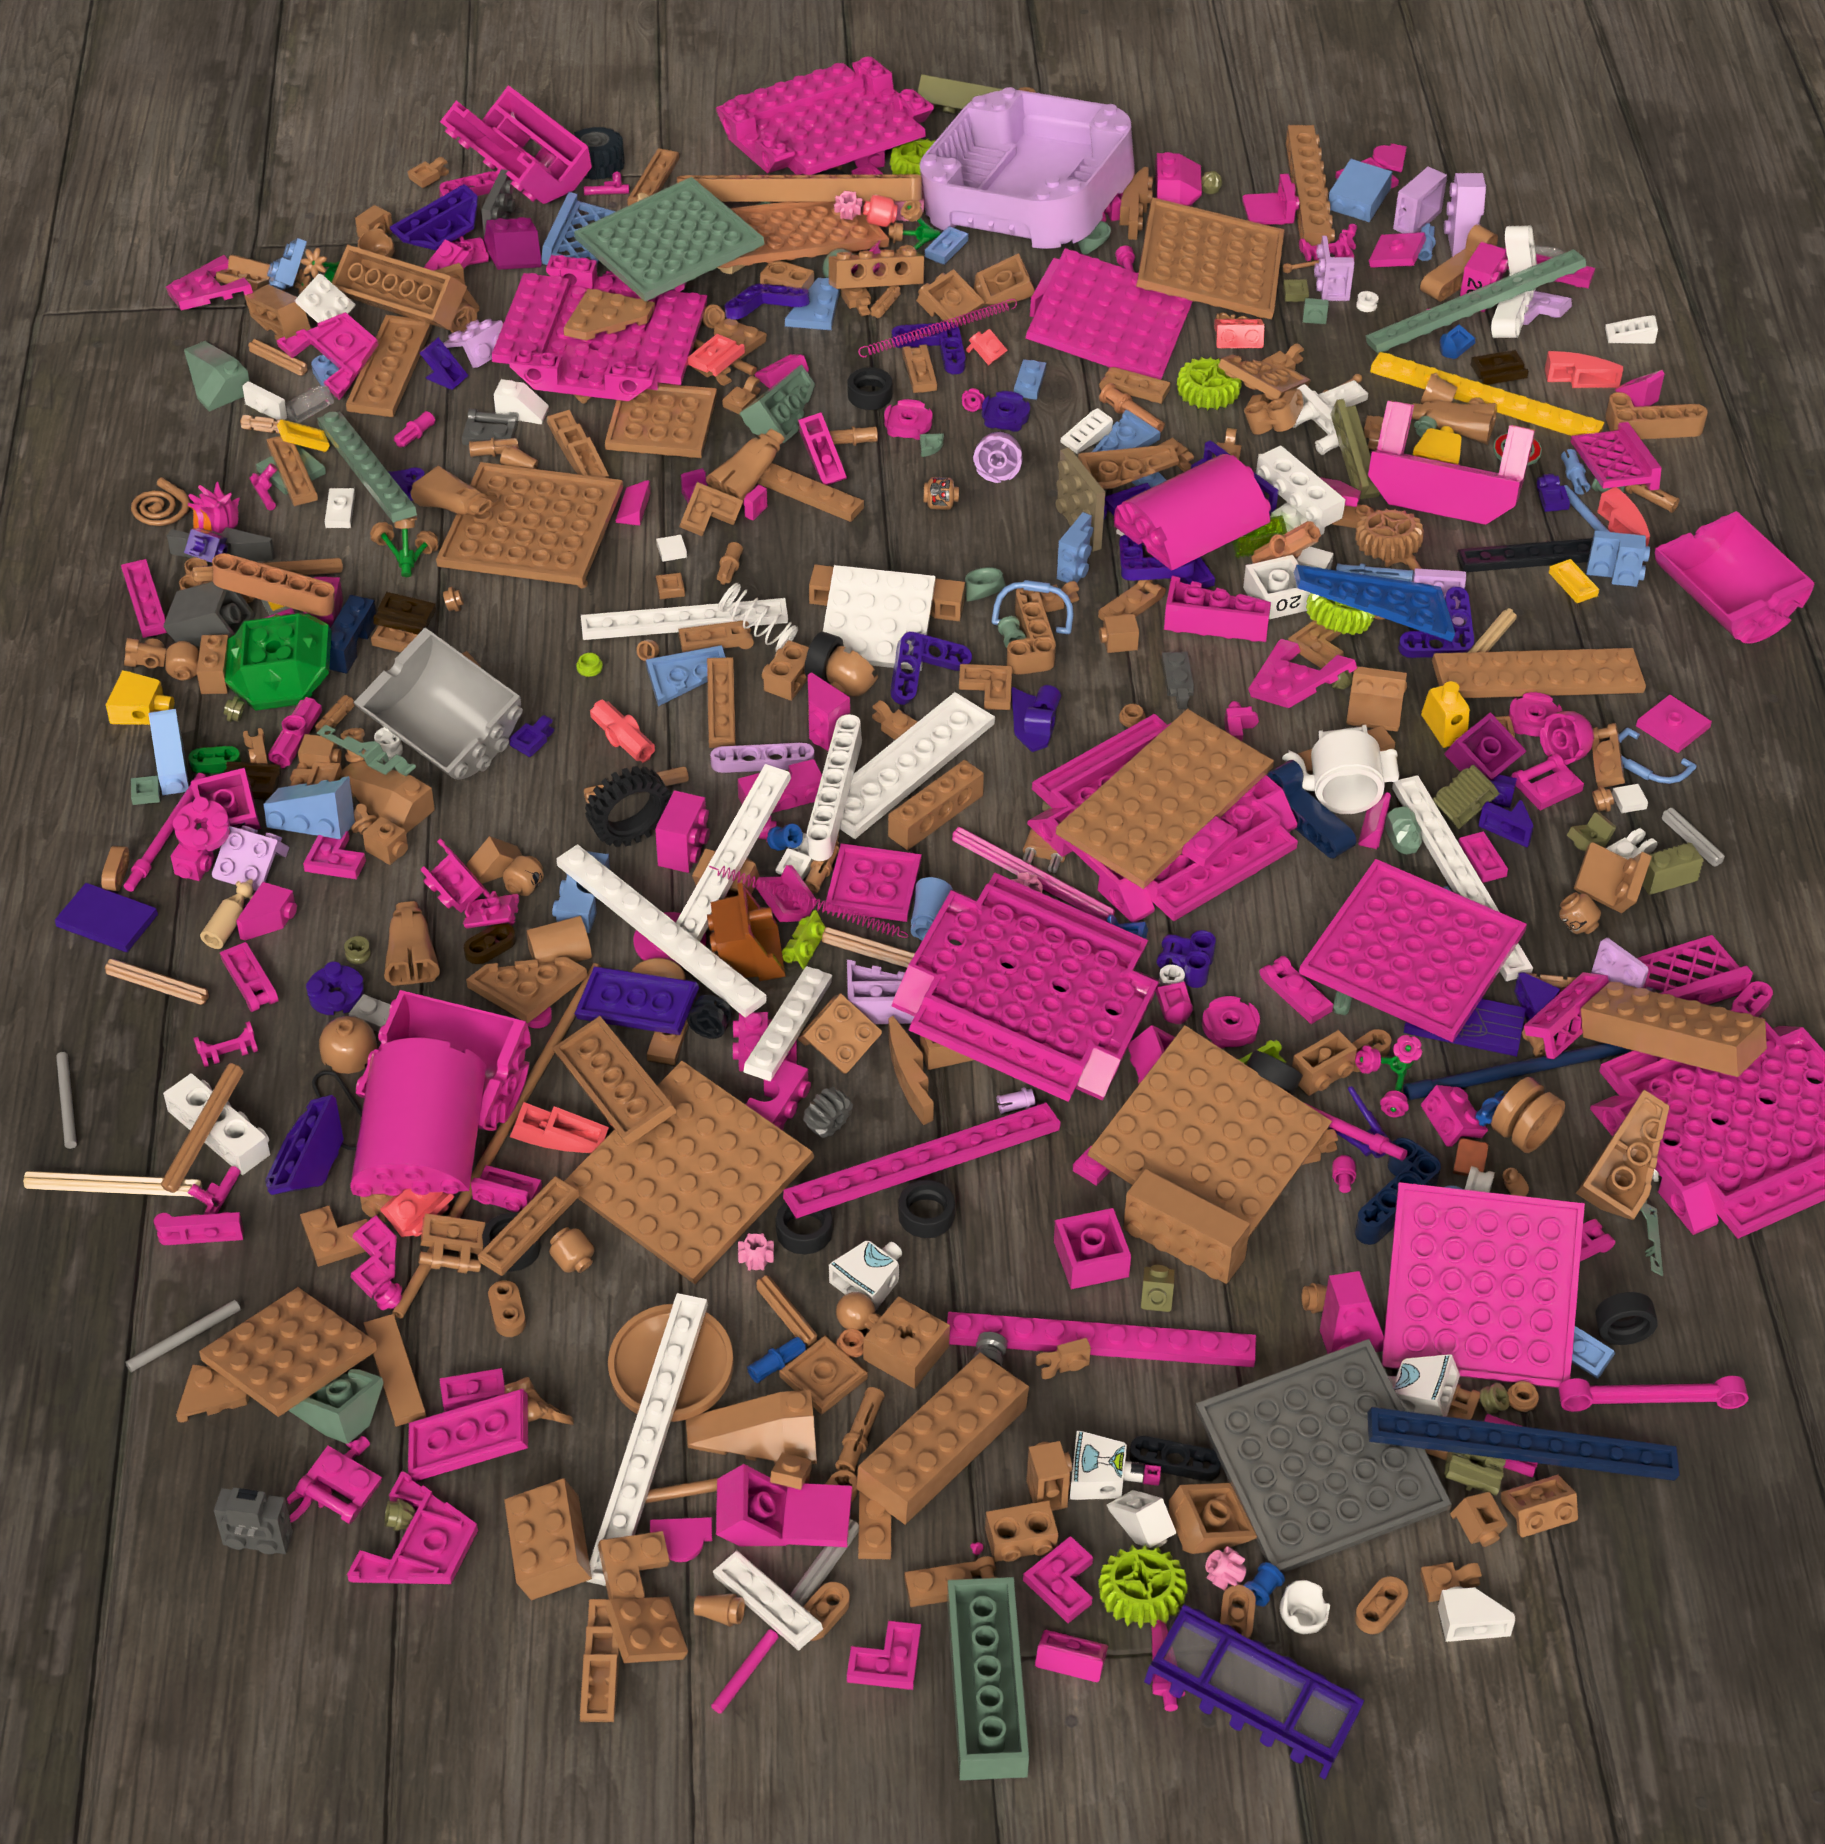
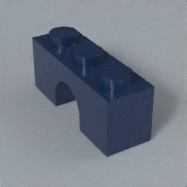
(352, 622)

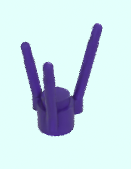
(1375, 1127)

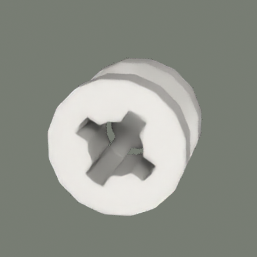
(389, 742)
(1479, 1180)

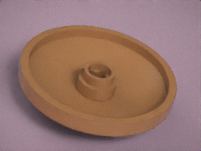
(635, 1352)

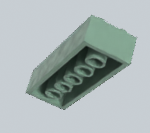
(987, 1679)

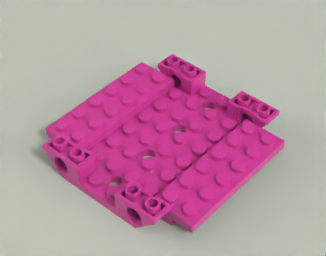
(824, 118)
(615, 363)
(1260, 817)
(1015, 1014)
(1763, 1158)

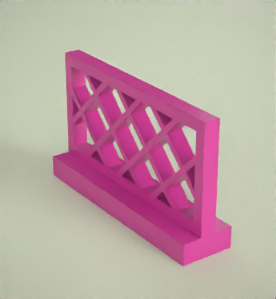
(1633, 453)
(1706, 991)

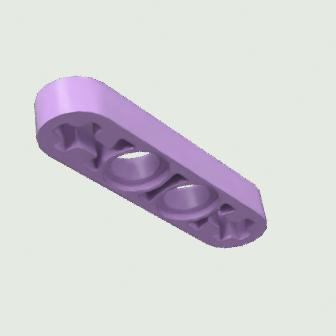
(762, 755)

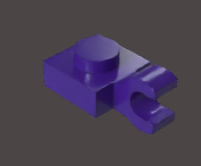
(532, 738)

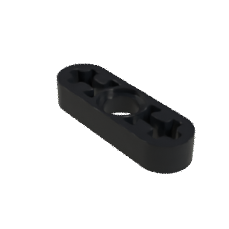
(1183, 1469)

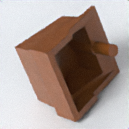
(746, 936)

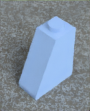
(169, 752)

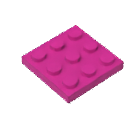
(874, 882)

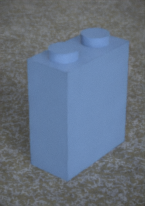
(1360, 190)

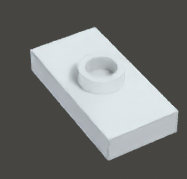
(1350, 392)
(264, 401)
(340, 508)

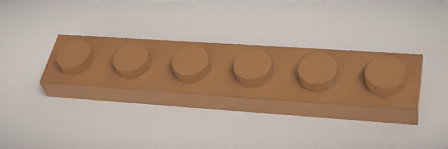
(811, 492)

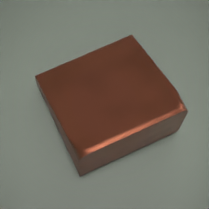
(1470, 1154)

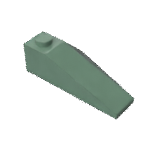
(215, 375)
(780, 405)
(342, 1406)

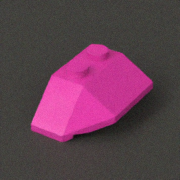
(1177, 178)

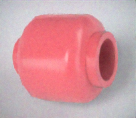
(880, 211)

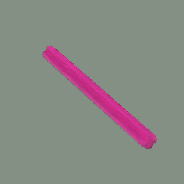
(1016, 865)

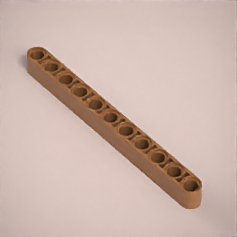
(809, 187)

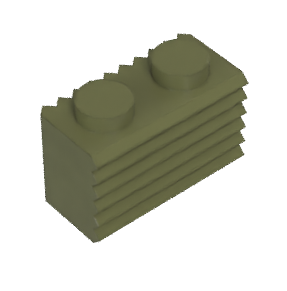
(1465, 796)
(1672, 868)

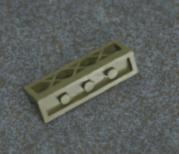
(1353, 448)

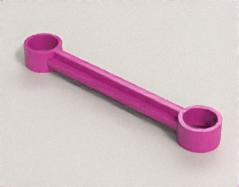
(1578, 1395)

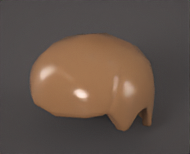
(377, 242)

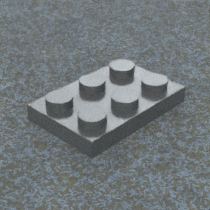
(499, 201)

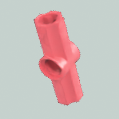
(622, 731)

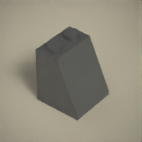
(206, 612)

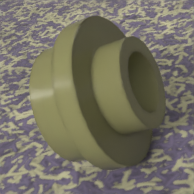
(234, 709)

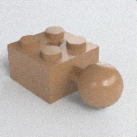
(900, 1341)

